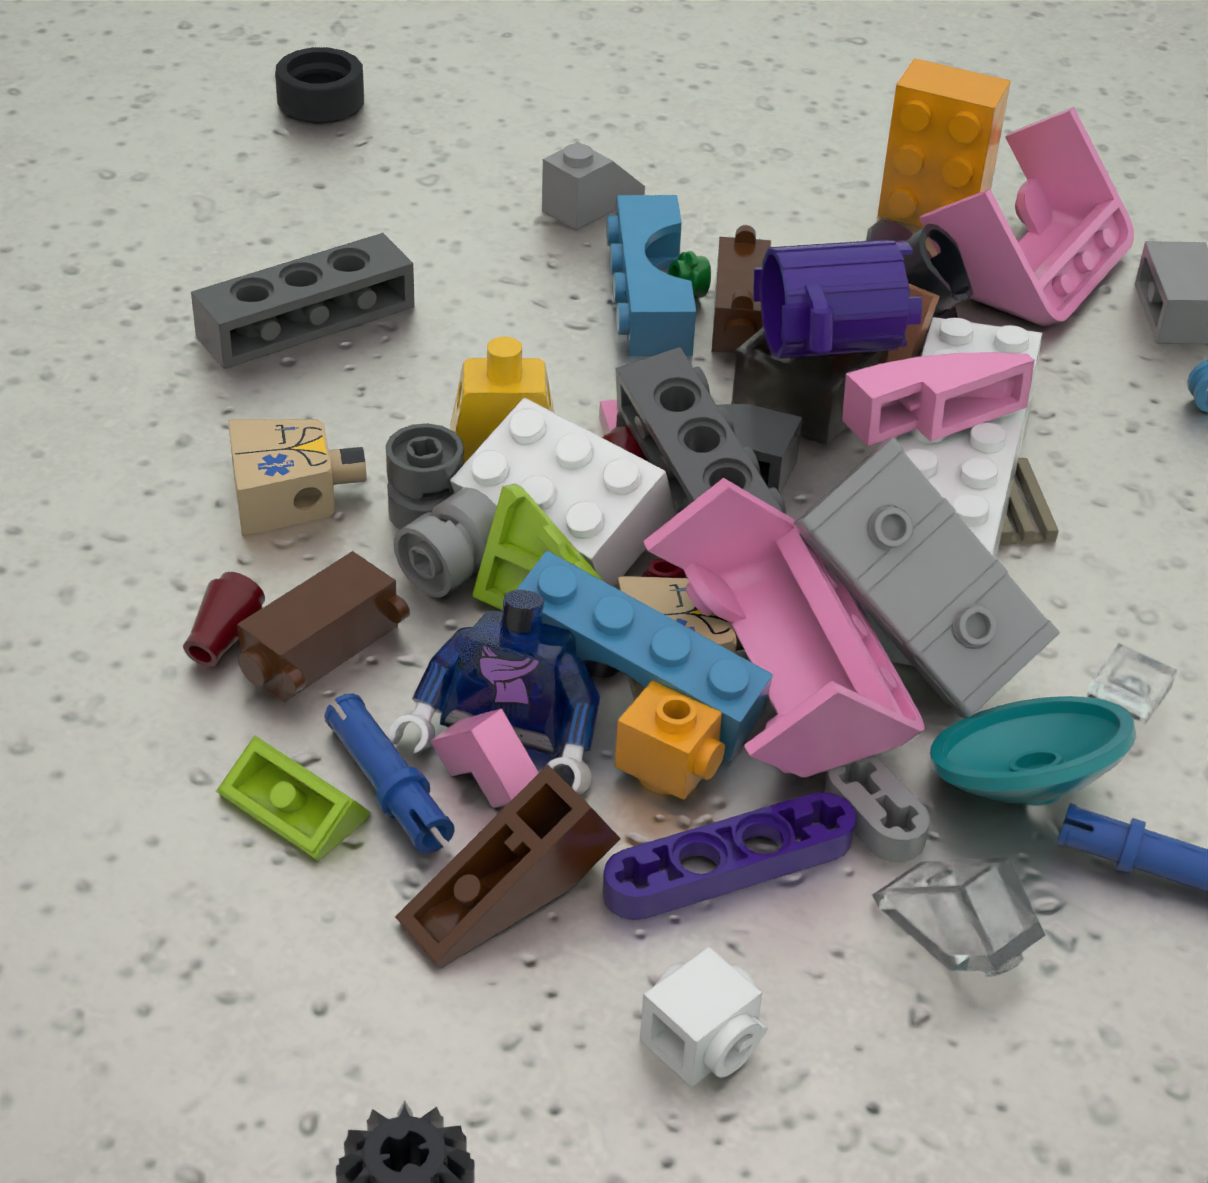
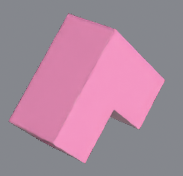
(490, 751)

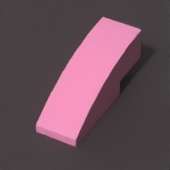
(935, 394)

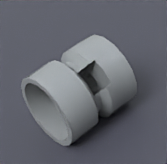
(446, 544)

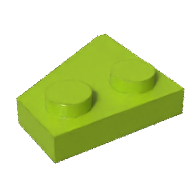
(516, 543)

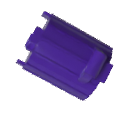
(835, 298)

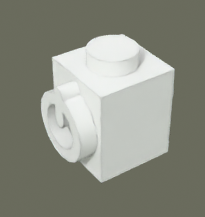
(702, 1017)

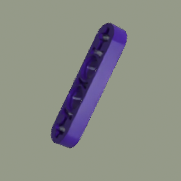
(725, 845)

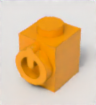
(669, 741)

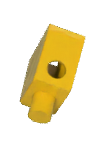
(493, 388)

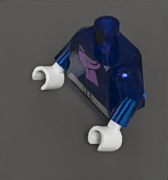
(515, 666)

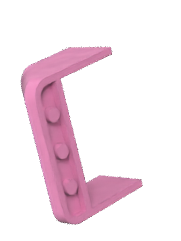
(1071, 222)
(799, 622)

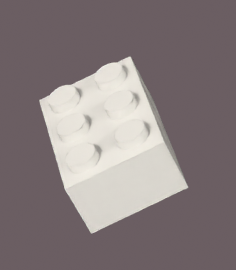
(584, 484)

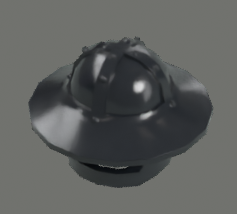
(939, 274)

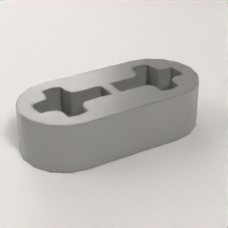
(882, 802)

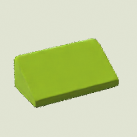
(291, 799)

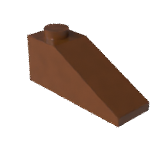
(509, 869)

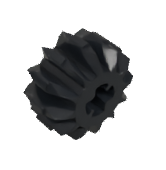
(406, 1151)

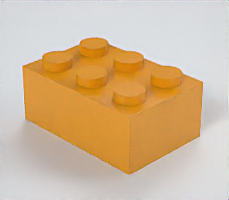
(940, 139)

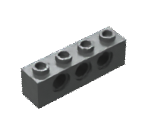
(303, 300)
(684, 430)

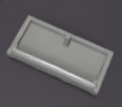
(926, 579)

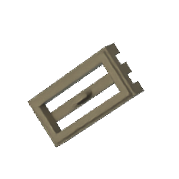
(1038, 506)

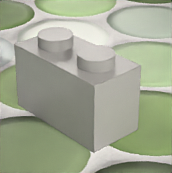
(1175, 290)

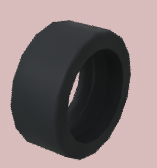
(319, 84)

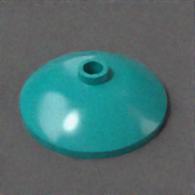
(1034, 748)

